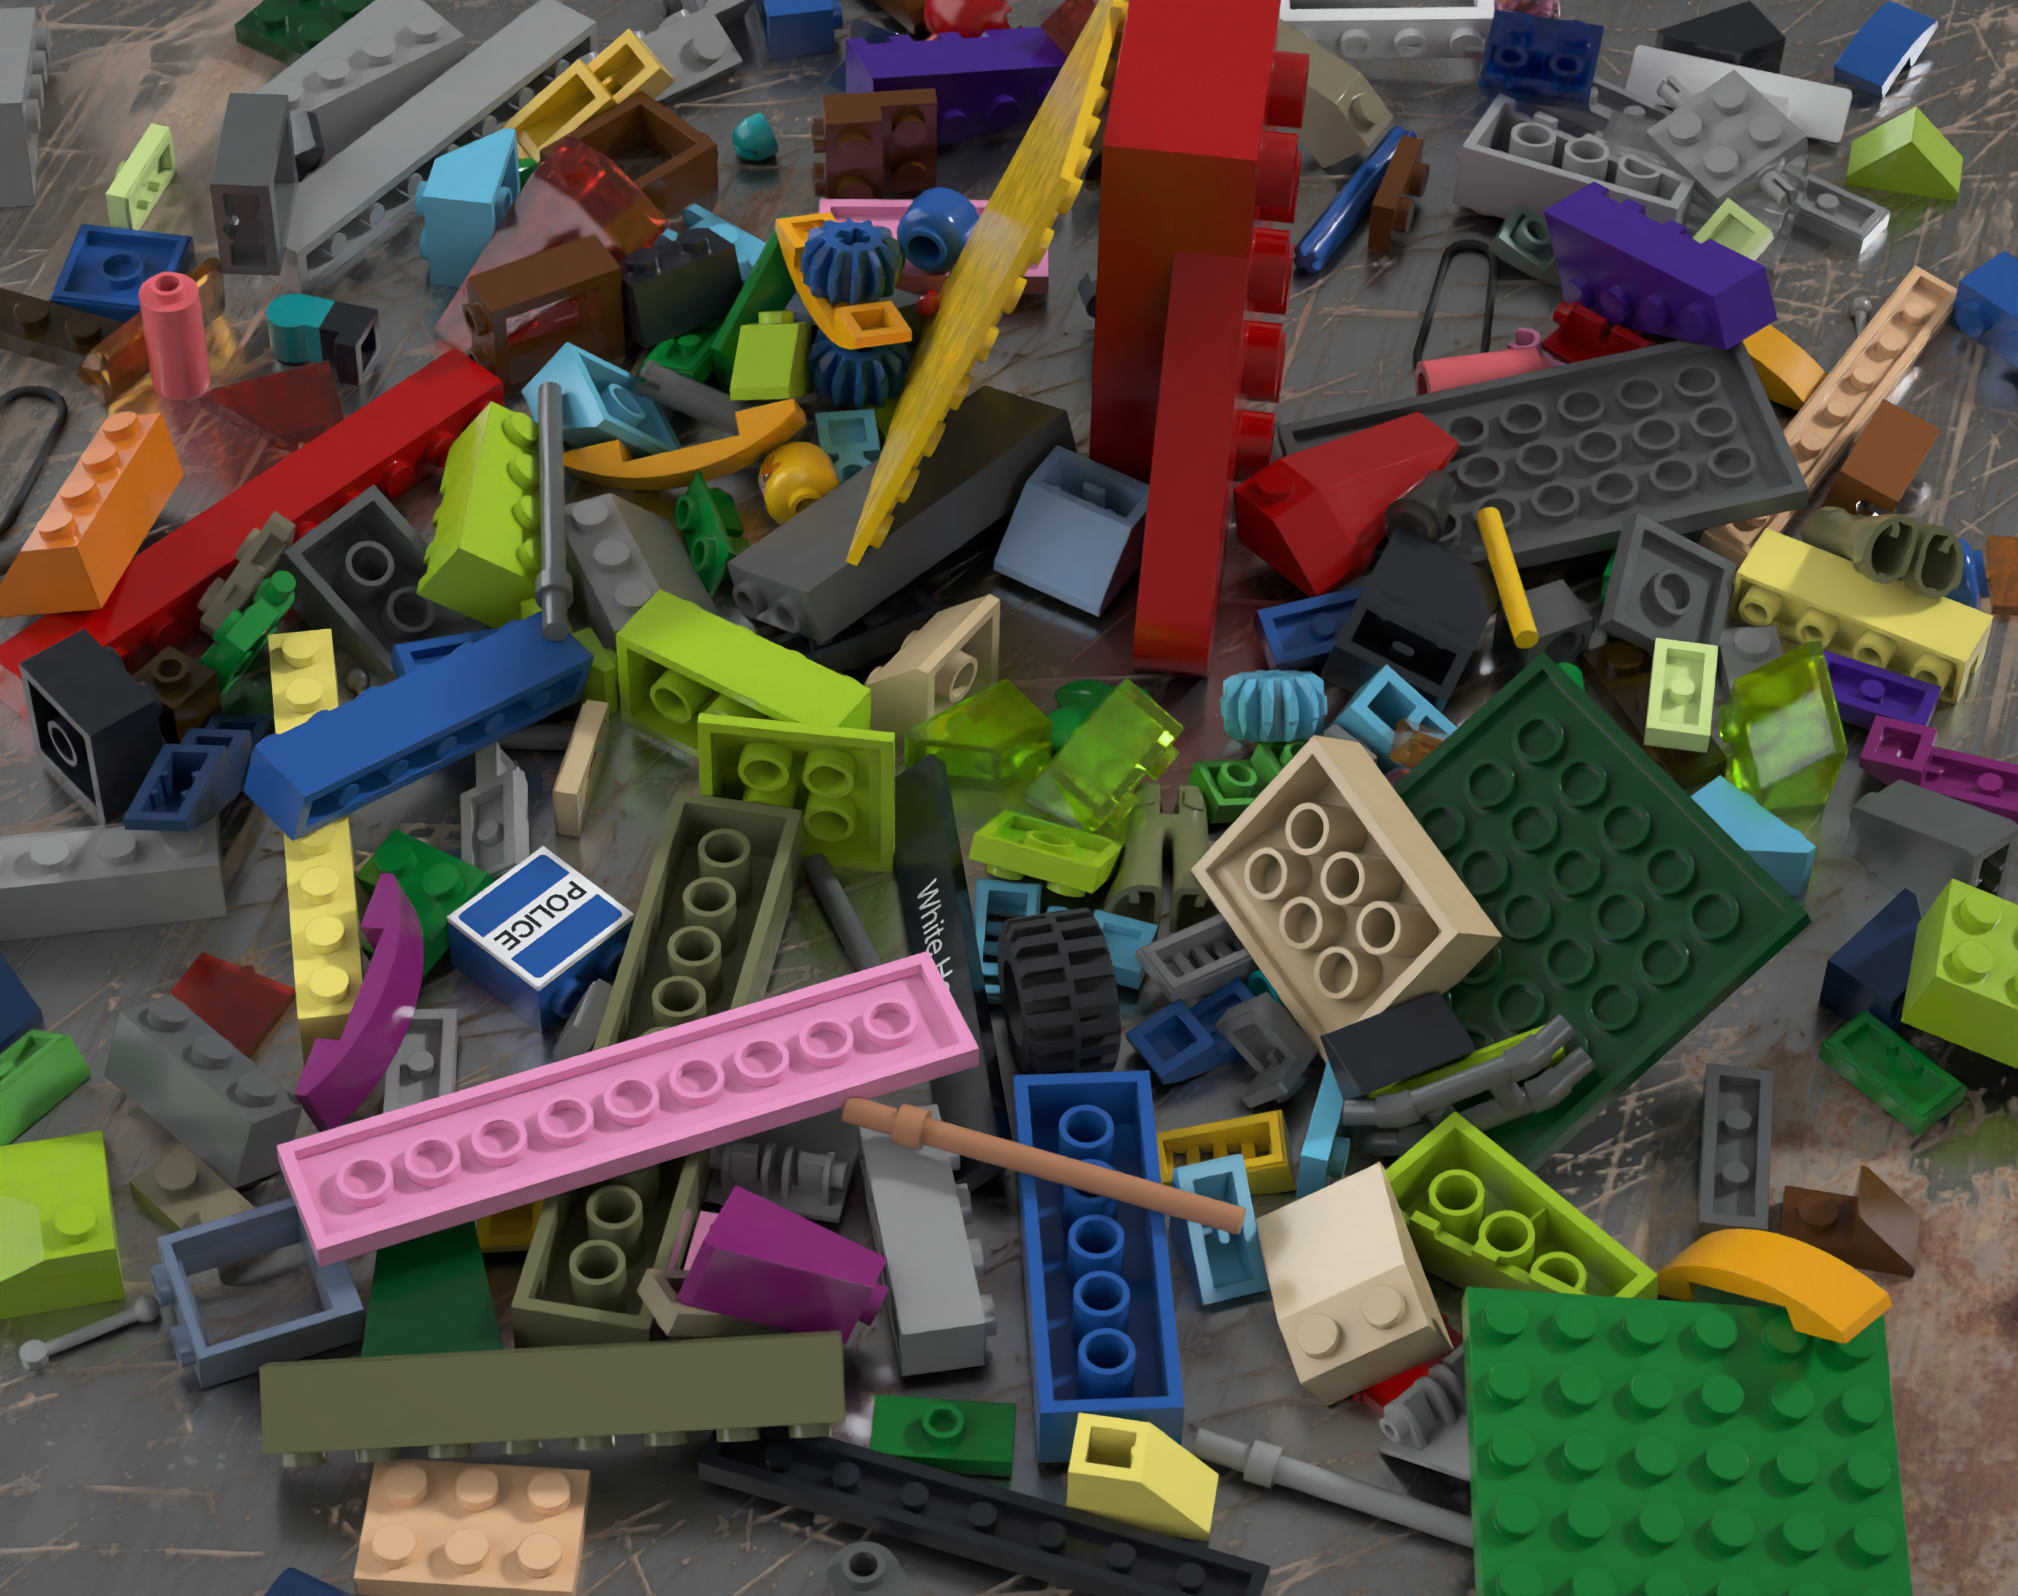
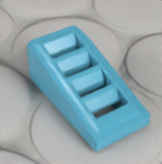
(1000, 899)

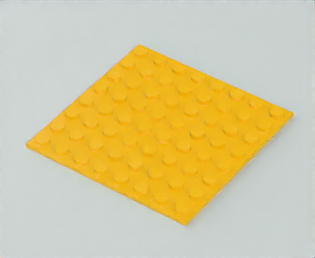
(993, 266)

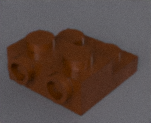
(875, 144)

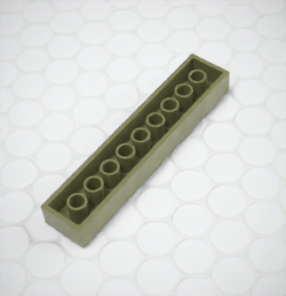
(693, 951)

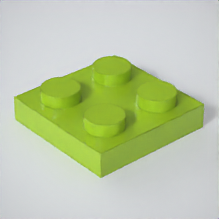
(1045, 850)

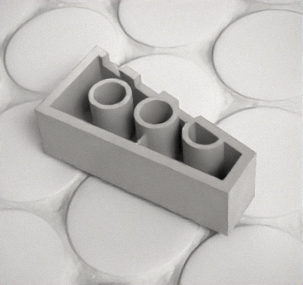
(369, 68)
(22, 76)
(1536, 165)

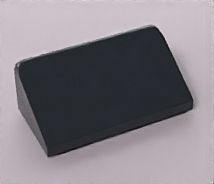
(1395, 1045)

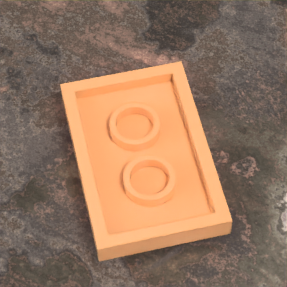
(472, 1530)

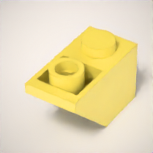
(1140, 1478)

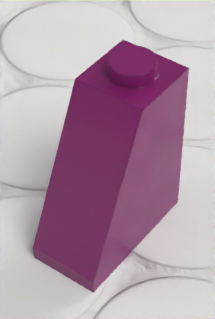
(783, 1270)

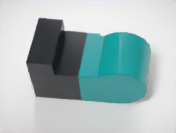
(324, 330)

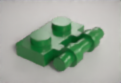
(246, 634)

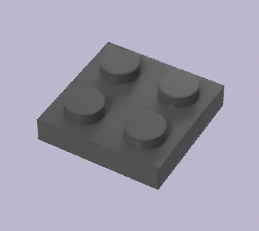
(1665, 587)

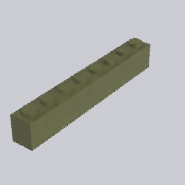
(552, 1394)

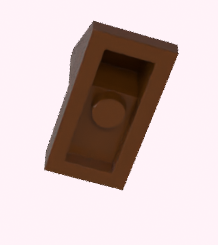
(1863, 1230)

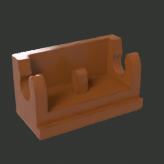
(1882, 461)

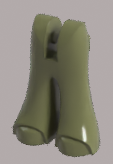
(1890, 548)
(1154, 835)

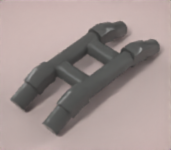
(1497, 1075)

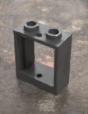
(254, 184)

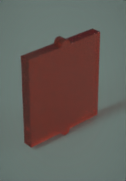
(234, 1000)

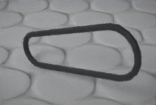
(1490, 299)
(43, 452)

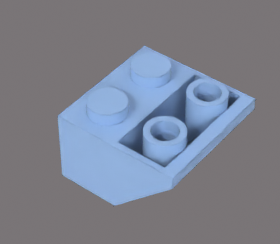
(1076, 531)

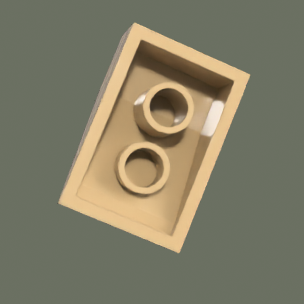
(1349, 1287)

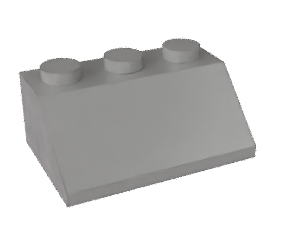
(621, 560)

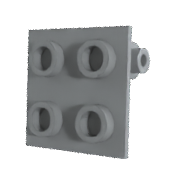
(793, 1166)
(1431, 1420)

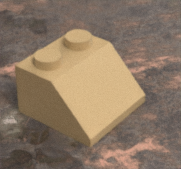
(937, 667)

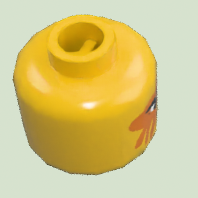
(795, 478)

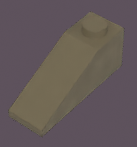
(1340, 105)

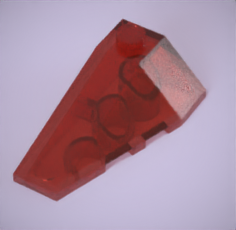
(561, 202)

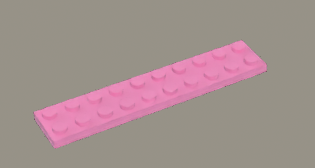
(624, 1107)

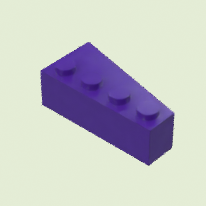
(977, 80)
(1655, 272)

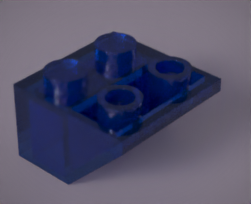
(1541, 60)

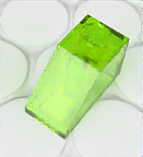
(985, 739)

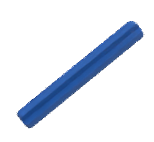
(1347, 206)

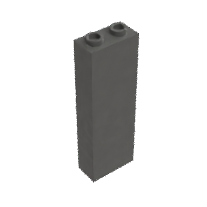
(972, 479)

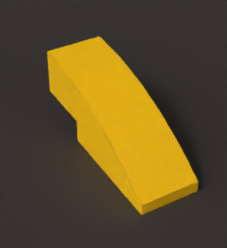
(587, 92)

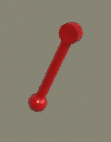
(927, 304)

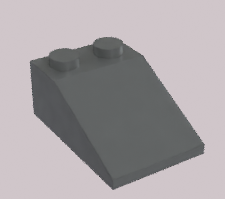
(362, 583)

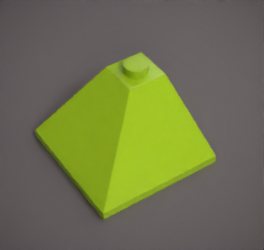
(829, 772)
(57, 1226)

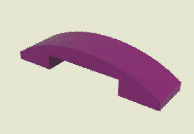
(1910, 754)
(348, 1069)

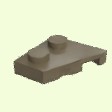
(257, 560)

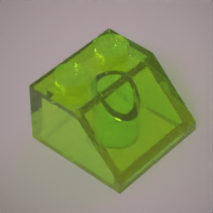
(1785, 733)
(1106, 759)

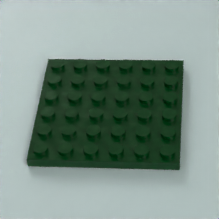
(1605, 891)

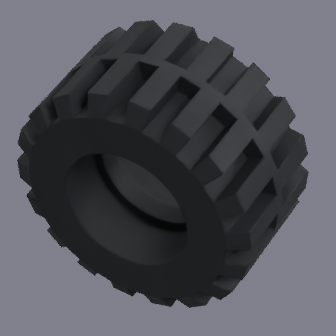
(1059, 993)

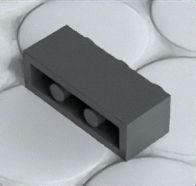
(202, 1089)

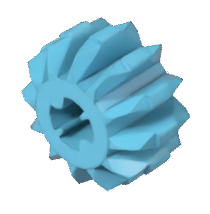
(1273, 705)

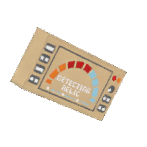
(581, 768)

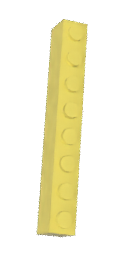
(320, 863)

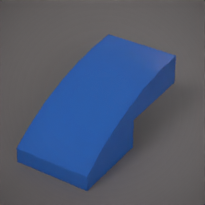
(1882, 48)
(1185, 1041)

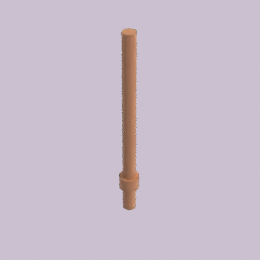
(916, 1127)

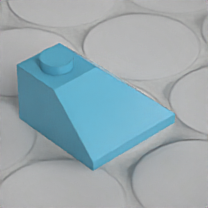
(602, 404)

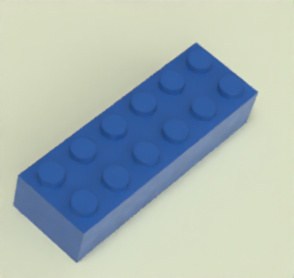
(1095, 1264)

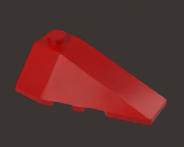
(1326, 505)

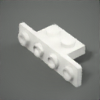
(1812, 106)

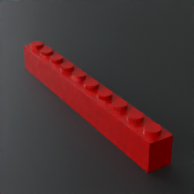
(384, 444)

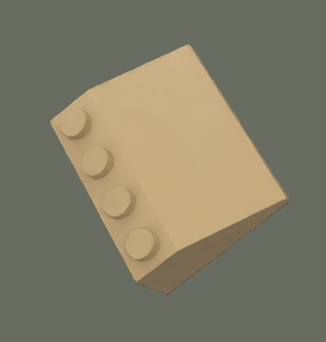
(1342, 892)

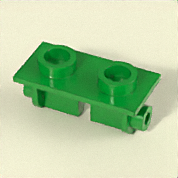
(710, 531)

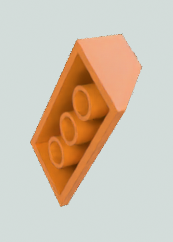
(95, 520)

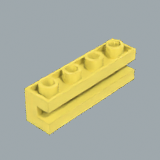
(1884, 625)

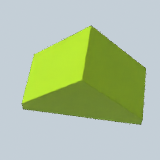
(1906, 158)

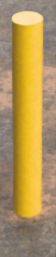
(1507, 578)

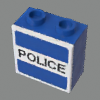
(539, 938)

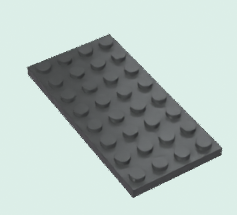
(1592, 442)

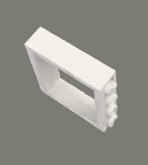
(1396, 31)

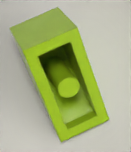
(772, 358)

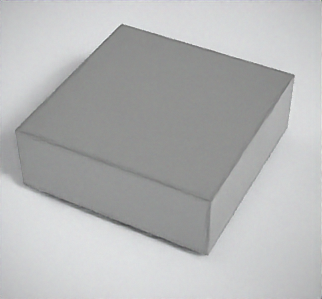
(583, 1022)

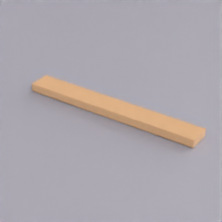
(1850, 397)

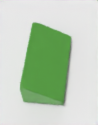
(35, 1078)

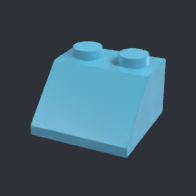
(466, 204)

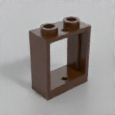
(690, 153)
(567, 270)

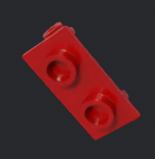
(1584, 335)

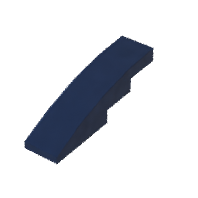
(199, 775)

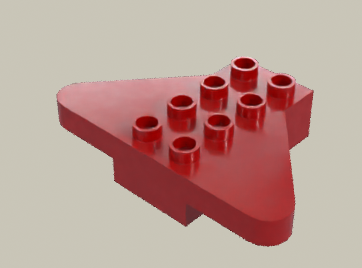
(1182, 288)

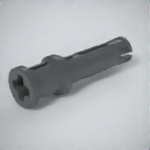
(700, 400)

